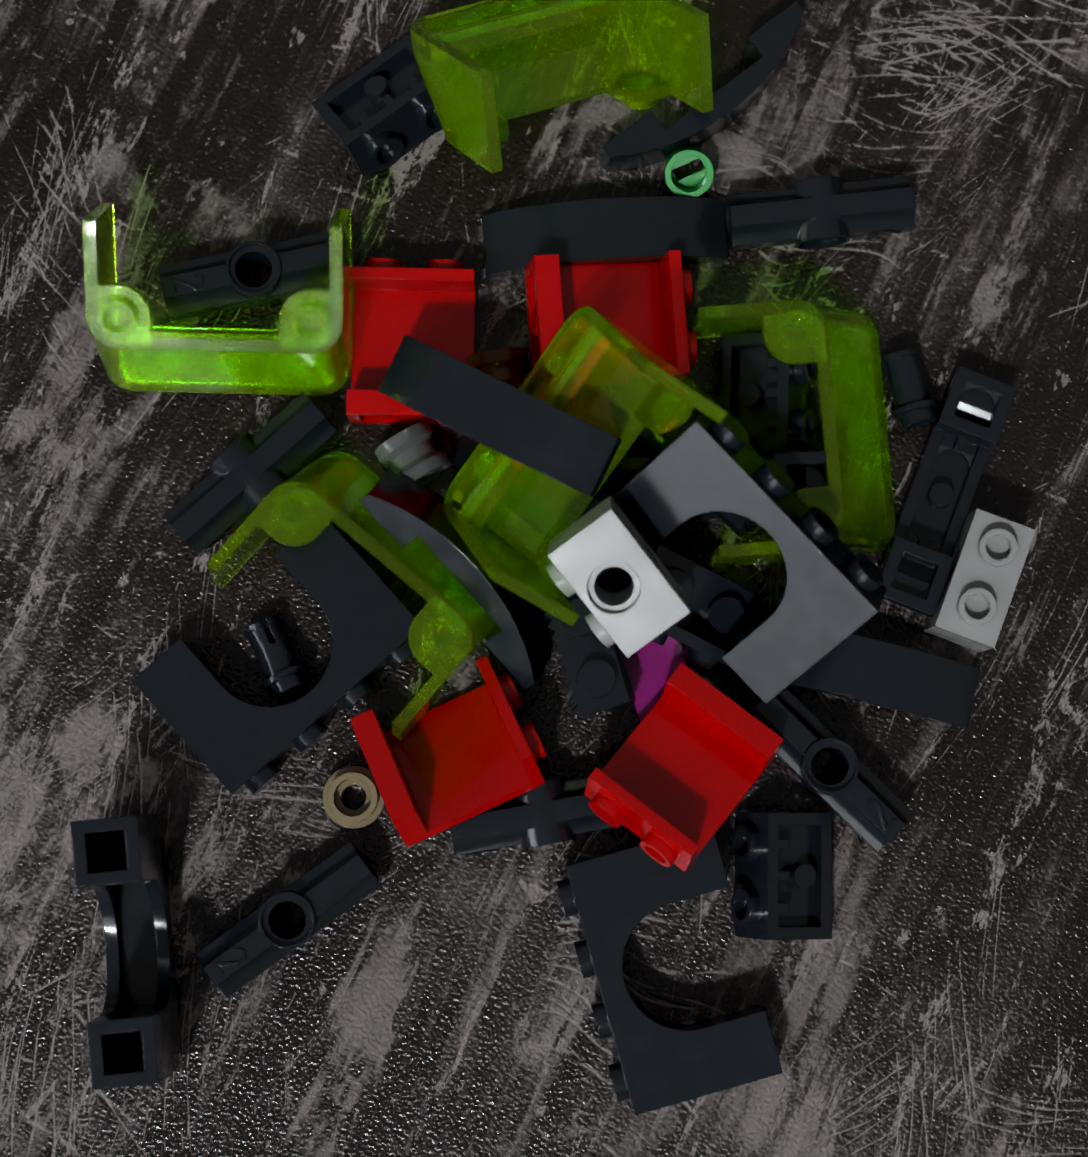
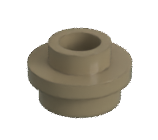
(334, 802)

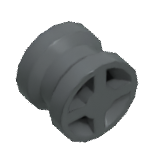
(413, 454)

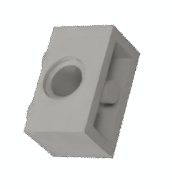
(608, 540)
(981, 581)

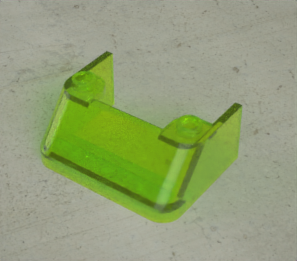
(535, 55)
(303, 356)
(851, 415)
(328, 491)
(514, 511)

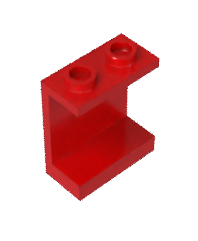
(636, 296)
(394, 301)
(453, 759)
(682, 769)

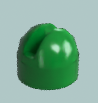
(695, 180)

